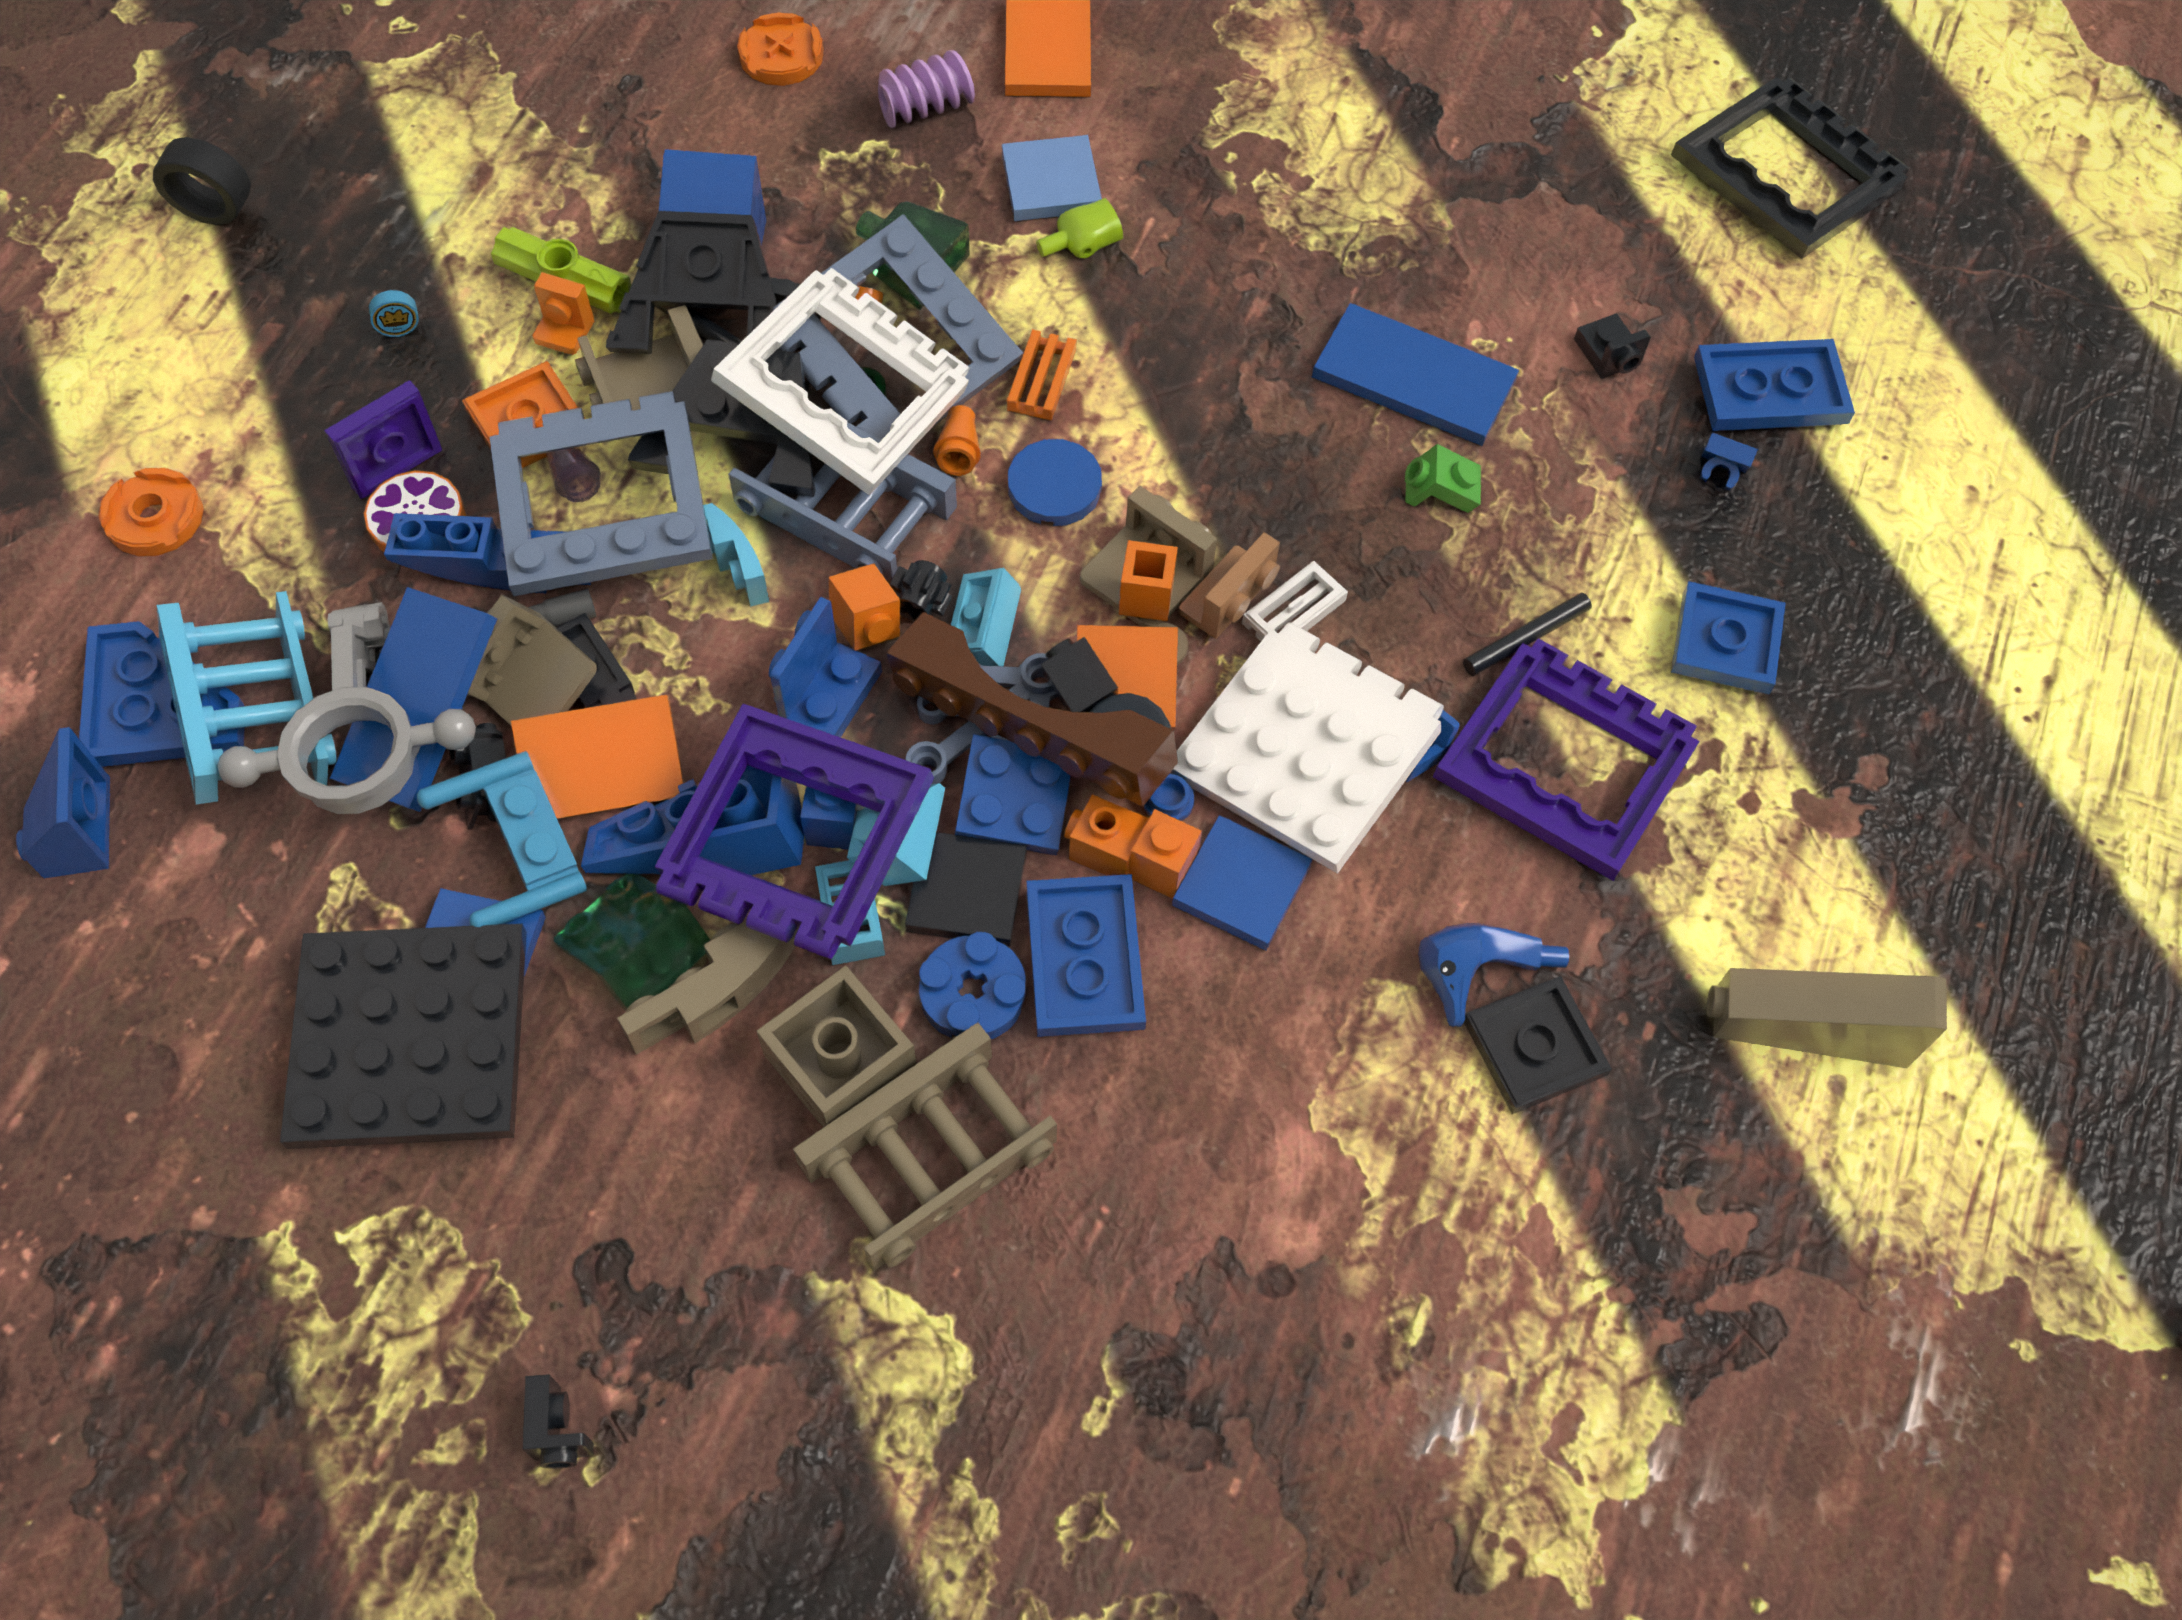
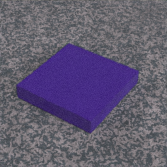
(384, 439)

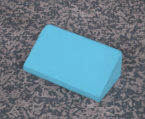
(987, 613)

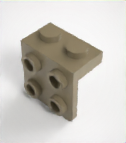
(1153, 521)
(529, 665)

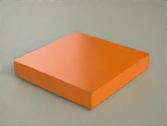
(520, 396)
(1139, 661)

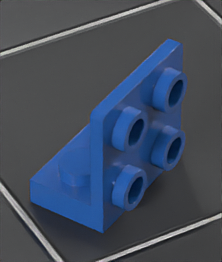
(818, 677)

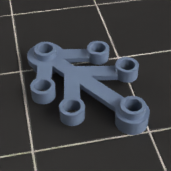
(1021, 683)

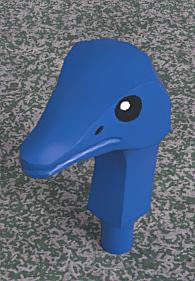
(1456, 952)

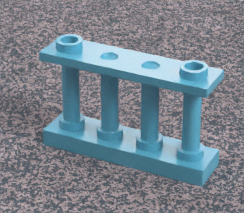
(192, 680)

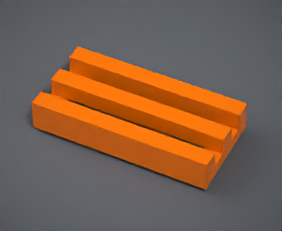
(1050, 347)

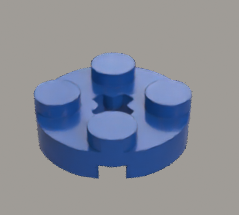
(976, 958)

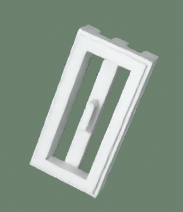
(1337, 596)

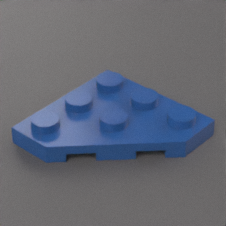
(129, 699)

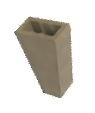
(1831, 1013)

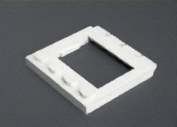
(825, 432)

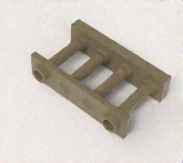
(921, 1092)

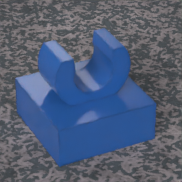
(1729, 455)

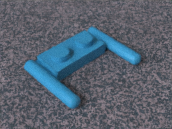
(528, 830)

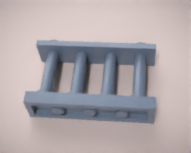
(912, 479)

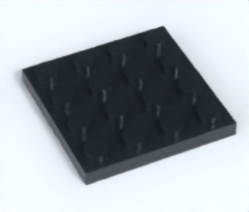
(405, 1036)

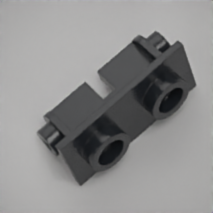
(483, 750)

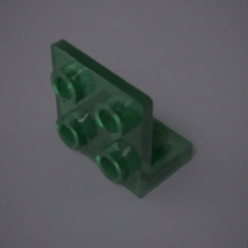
(634, 939)

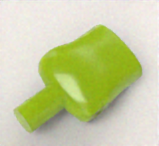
(1083, 230)

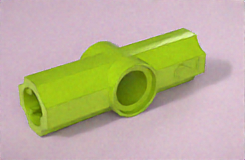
(559, 257)

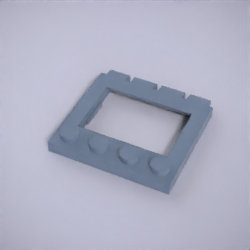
(933, 285)
(609, 548)

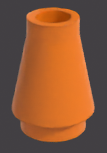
(958, 445)

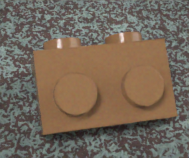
(1231, 586)

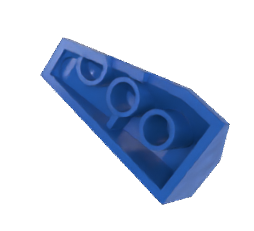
(753, 835)

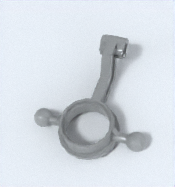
(354, 653)

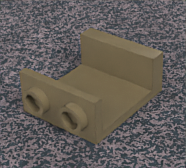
(638, 375)

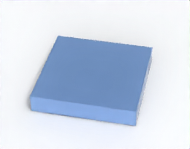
(1049, 176)

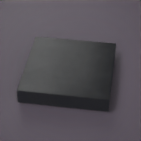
(968, 889)
(1536, 1044)

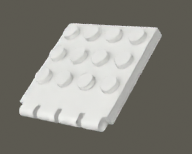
(1309, 744)

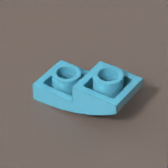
(735, 554)

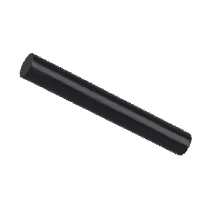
(1527, 634)

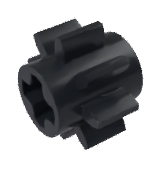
(921, 589)

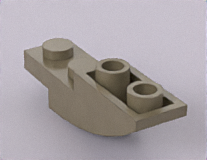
(708, 997)

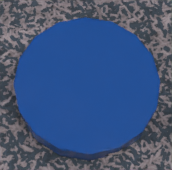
(1054, 482)

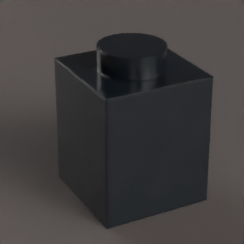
(1077, 675)

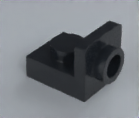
(1611, 345)
(544, 1415)

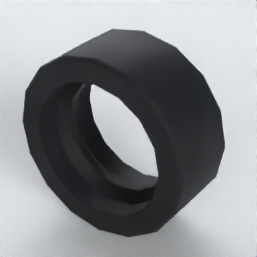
(213, 166)

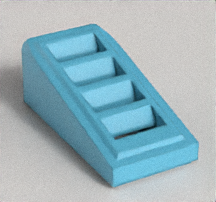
(866, 943)

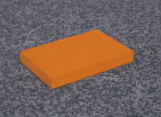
(1048, 48)
(603, 755)

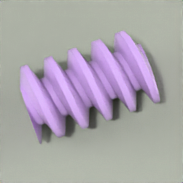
(924, 85)

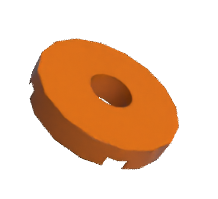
(156, 534)

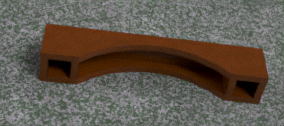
(1113, 749)

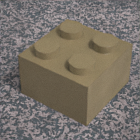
(836, 1046)

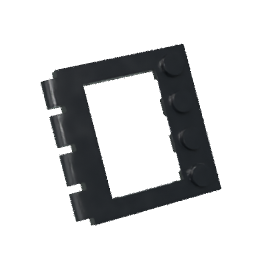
(1769, 204)

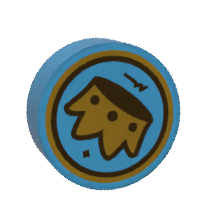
(393, 313)

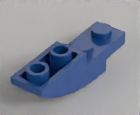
(452, 548)

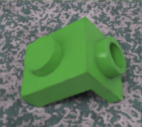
(1444, 476)

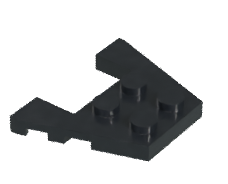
(697, 264)
(719, 413)

